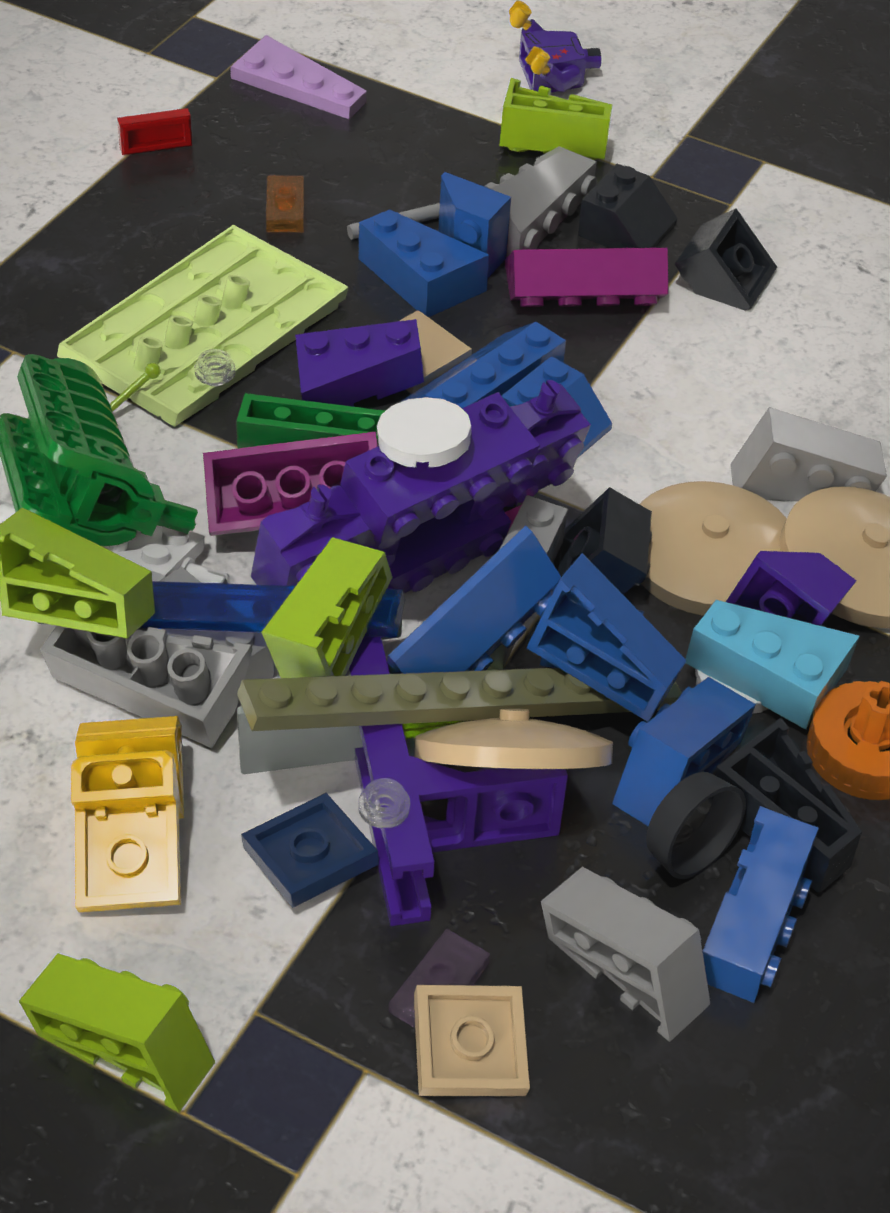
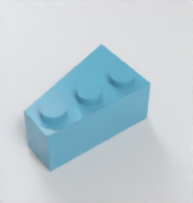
(771, 657)

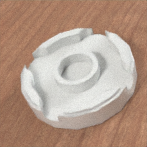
(424, 432)

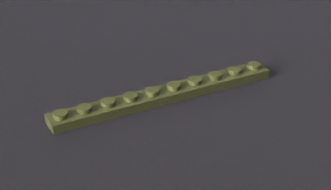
(418, 698)

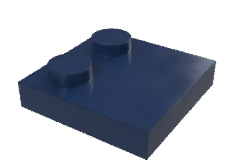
(310, 849)

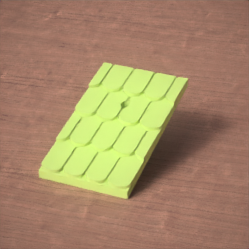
(223, 297)

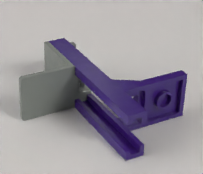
(481, 806)

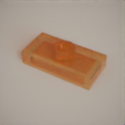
(285, 204)

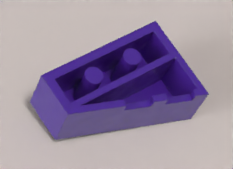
(359, 362)

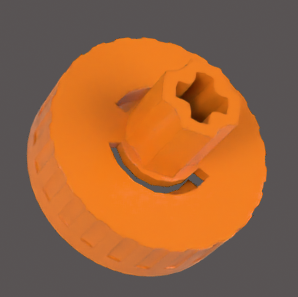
(846, 766)

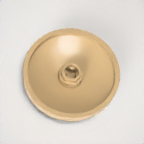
(854, 533)
(706, 541)
(513, 743)

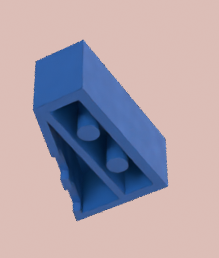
(421, 262)
(606, 641)
(759, 905)

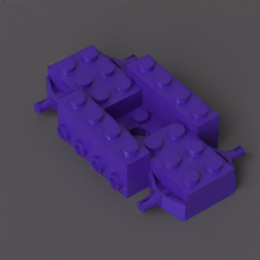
(428, 515)

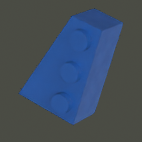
(681, 741)

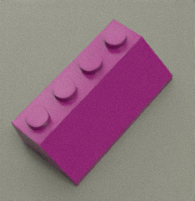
(587, 275)
(273, 478)

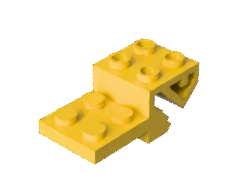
(127, 813)

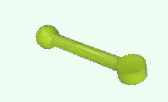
(151, 372)

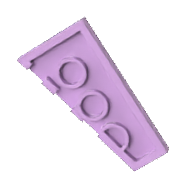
(296, 77)

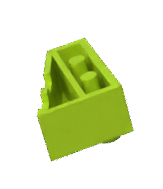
(545, 122)
(69, 580)
(328, 611)
(122, 1021)

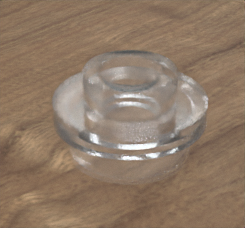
(214, 367)
(388, 793)

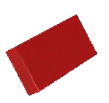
(154, 131)

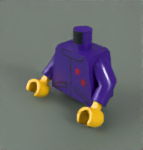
(551, 57)

